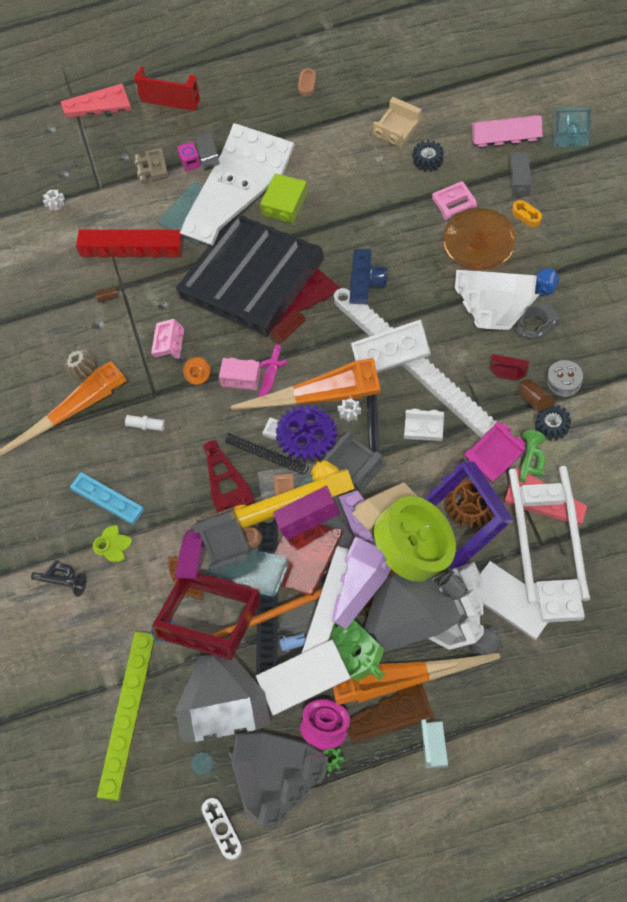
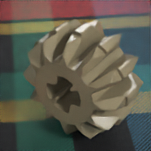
(80, 363)

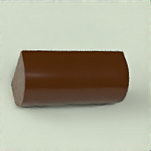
(535, 395)

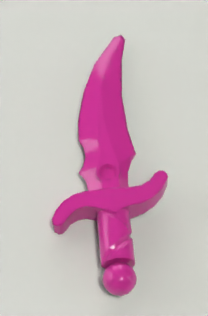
(269, 375)

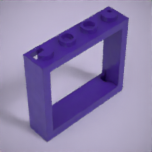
(488, 532)

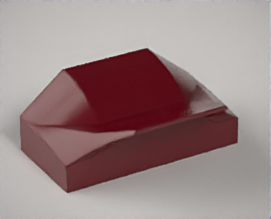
(508, 367)

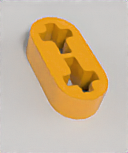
(527, 213)

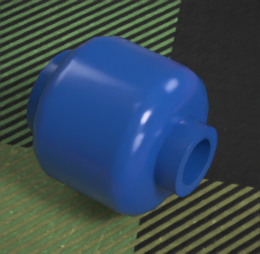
(546, 281)

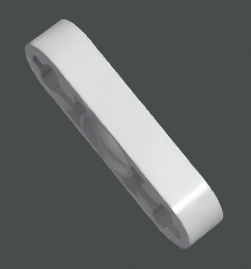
(209, 817)

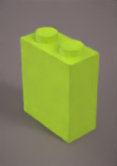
(283, 198)

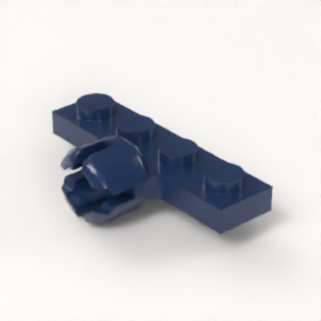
(365, 276)

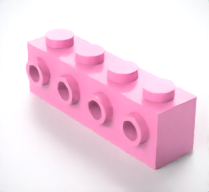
(507, 129)

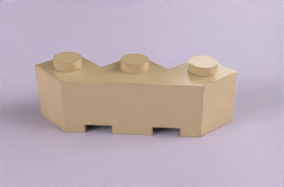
(369, 510)

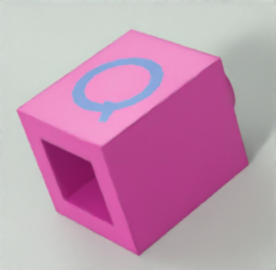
(189, 156)

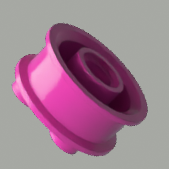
(324, 724)

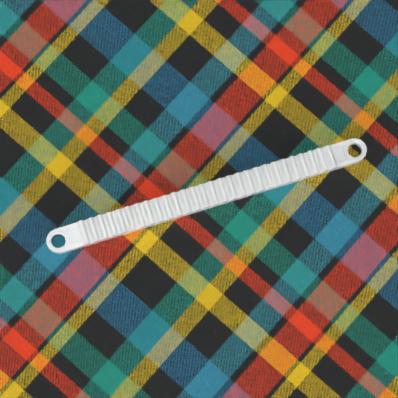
(422, 369)

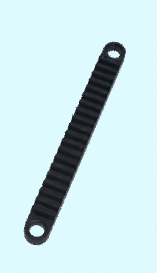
(268, 630)

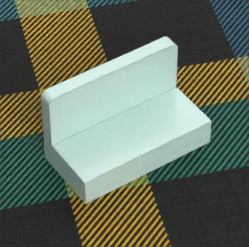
(434, 744)

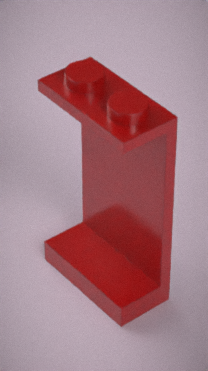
(168, 93)

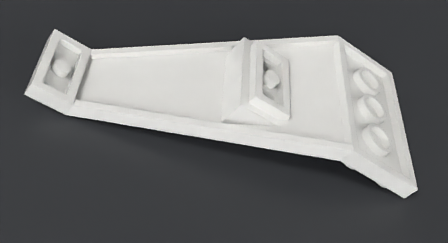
(249, 159)

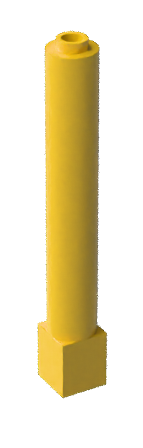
(258, 512)

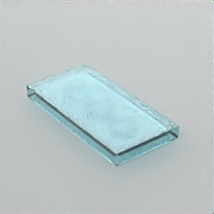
(259, 571)

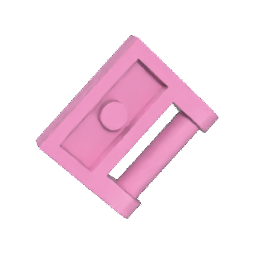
(451, 196)

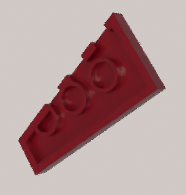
(316, 289)

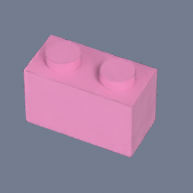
(239, 373)

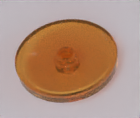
(479, 238)

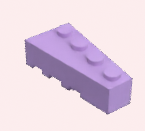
(347, 505)

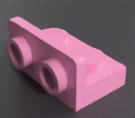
(168, 339)

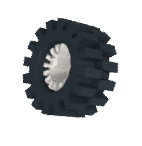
(423, 150)
(561, 419)

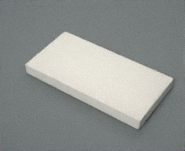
(394, 346)
(510, 601)
(303, 677)

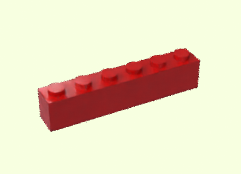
(129, 243)

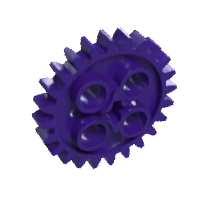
(306, 433)

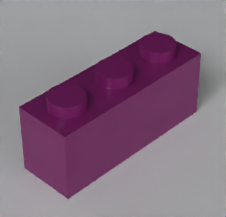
(306, 513)

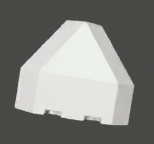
(495, 298)
(469, 607)

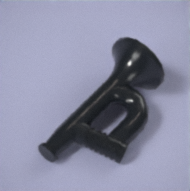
(76, 583)

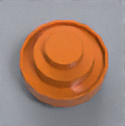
(197, 370)

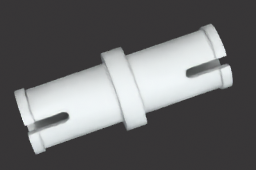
(144, 423)

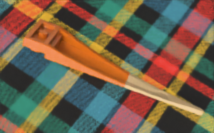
(346, 382)
(89, 392)
(403, 676)

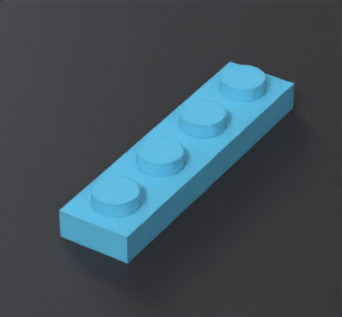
(107, 498)

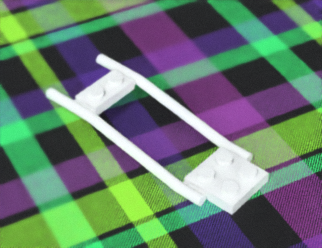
(561, 598)

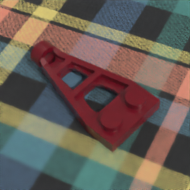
(237, 497)

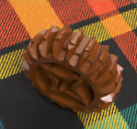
(460, 514)

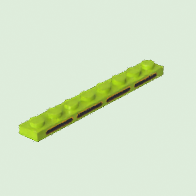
(126, 717)

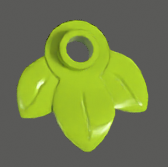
(114, 544)

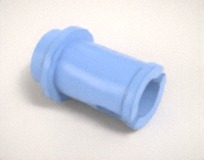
(292, 642)

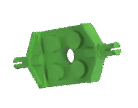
(352, 639)

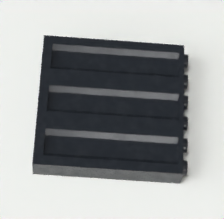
(250, 274)

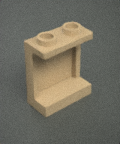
(397, 122)

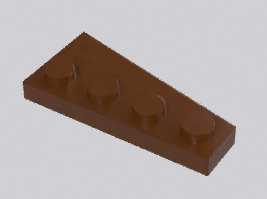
(392, 715)

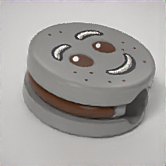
(564, 378)

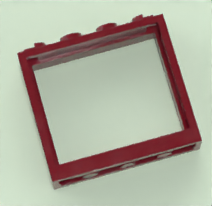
(201, 641)

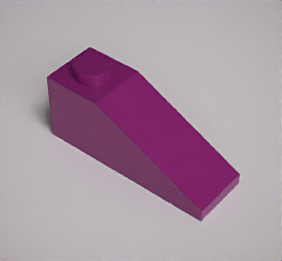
(191, 555)

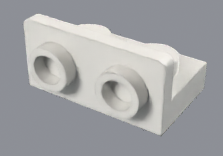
(424, 425)

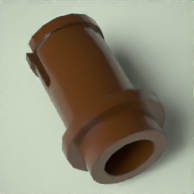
(106, 294)

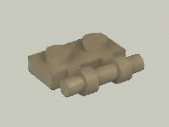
(156, 162)

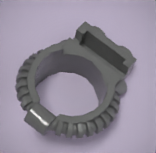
(543, 311)

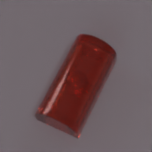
(287, 326)

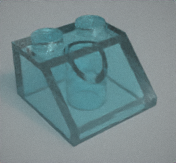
(571, 126)

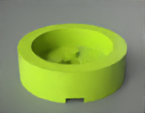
(428, 532)

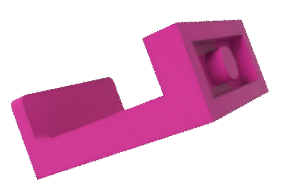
(496, 451)

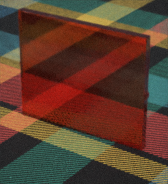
(308, 557)

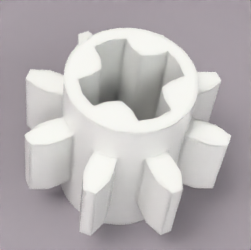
(53, 200)
(349, 409)

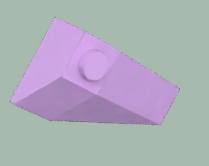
(363, 577)

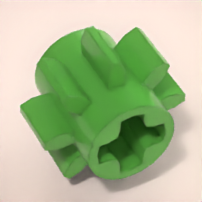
(330, 766)

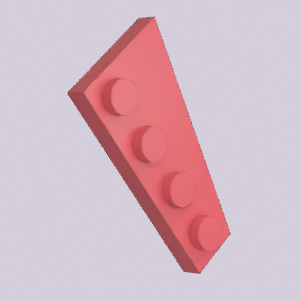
(106, 99)
(554, 511)

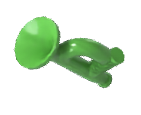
(533, 439)

